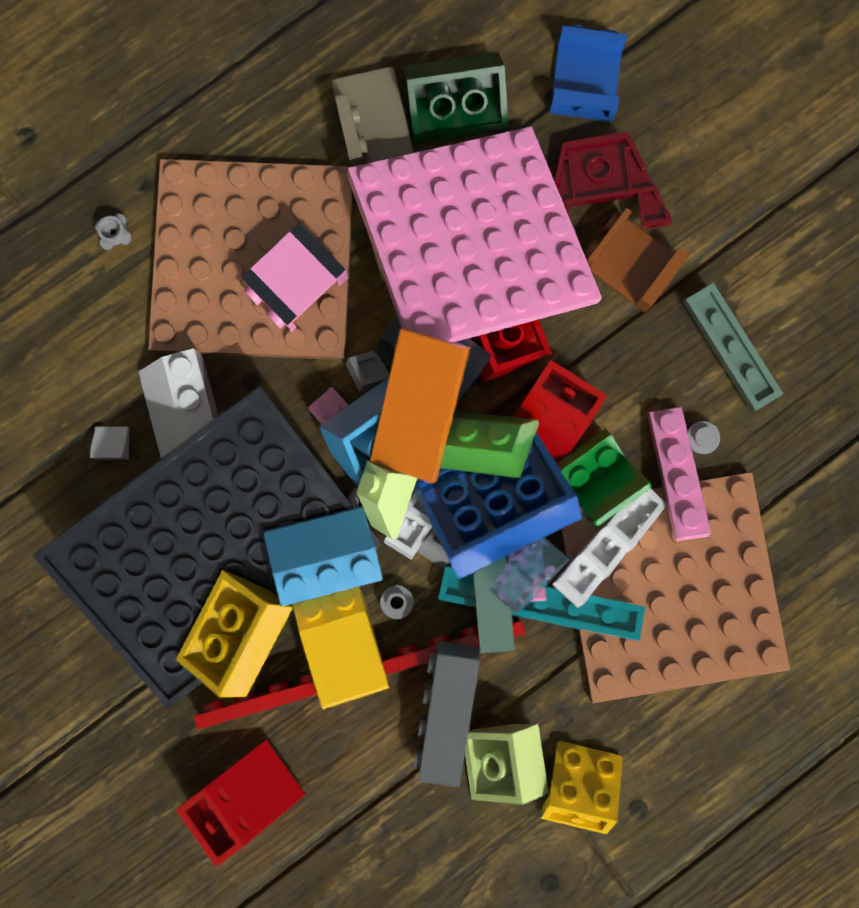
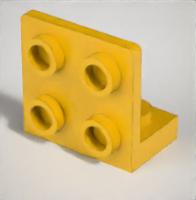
(584, 788)

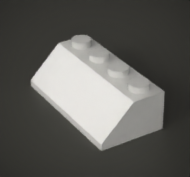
(177, 397)

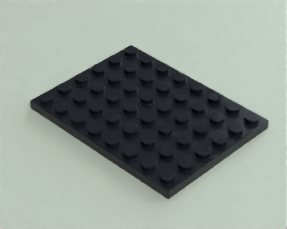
(161, 541)

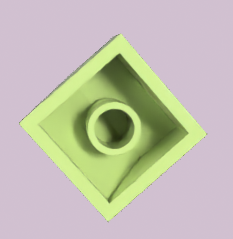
(506, 764)

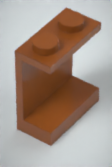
(633, 262)

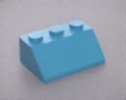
(354, 430)
(322, 556)

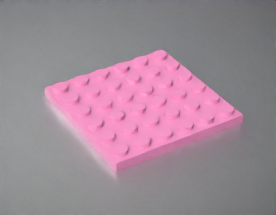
(473, 236)

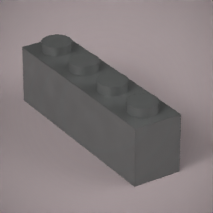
(449, 713)

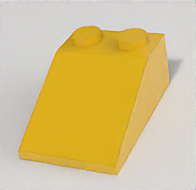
(340, 646)

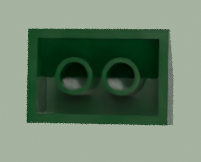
(456, 96)

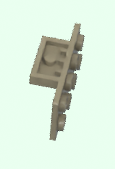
(372, 116)

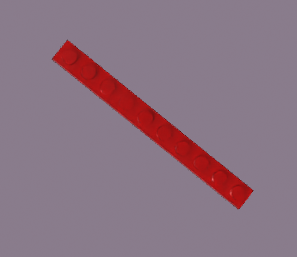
(280, 693)

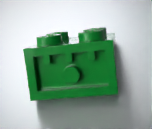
(602, 477)

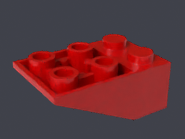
(562, 407)
(240, 802)

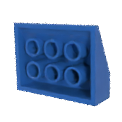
(495, 515)

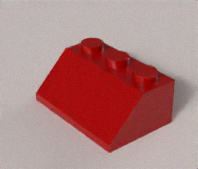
(512, 348)

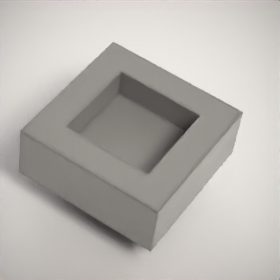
(367, 370)

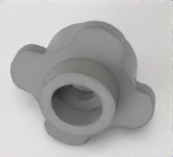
(109, 223)

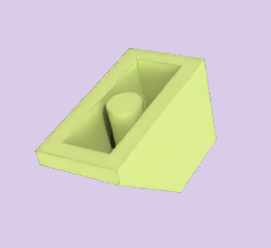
(385, 497)

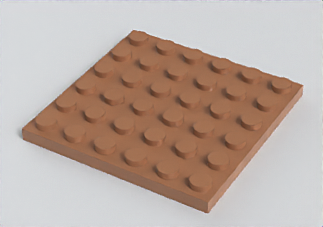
(215, 228)
(704, 598)

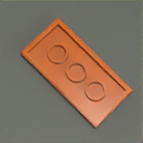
(419, 404)

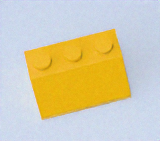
(233, 635)

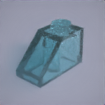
(528, 574)

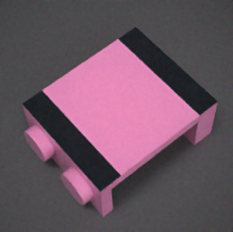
(292, 276)

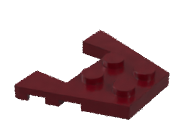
(606, 171)

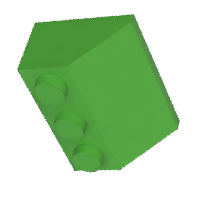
(488, 443)

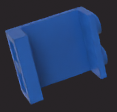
(587, 73)

